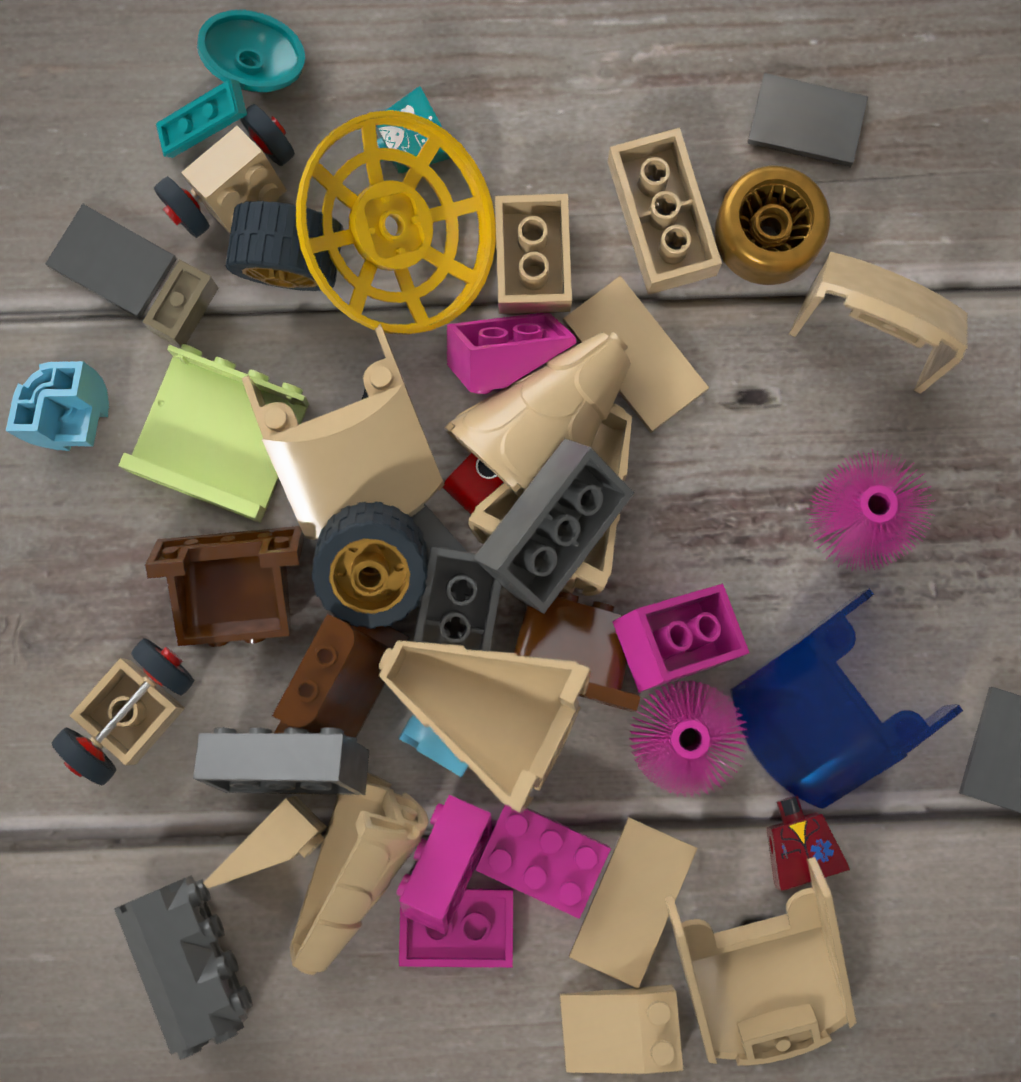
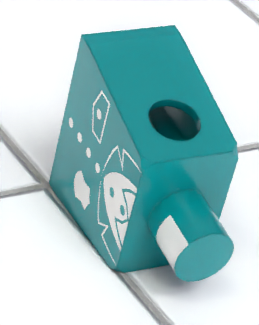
(405, 139)

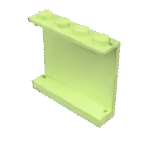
(207, 436)

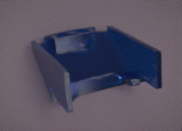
(813, 723)

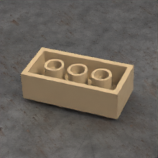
(676, 193)

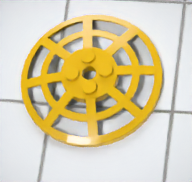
(412, 217)

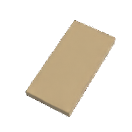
(659, 375)
(631, 902)

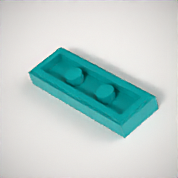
(201, 118)

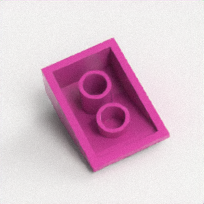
(504, 349)

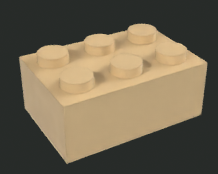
(533, 253)

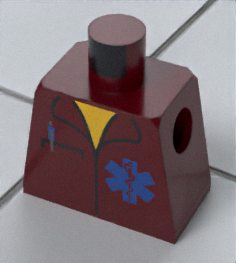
(800, 839)

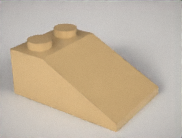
(282, 836)
(622, 1031)

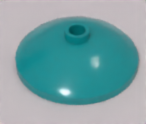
(251, 49)

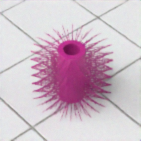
(869, 511)
(707, 732)

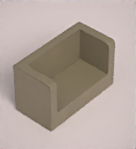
(181, 304)

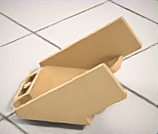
(894, 307)
(353, 453)
(769, 983)

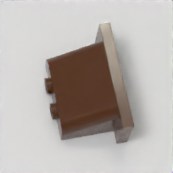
(228, 584)
(584, 636)
(337, 679)

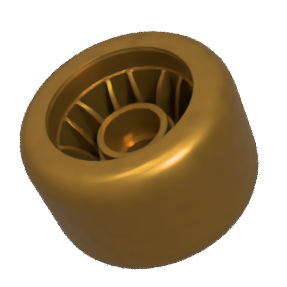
(776, 199)

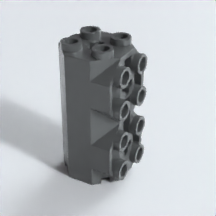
(184, 967)

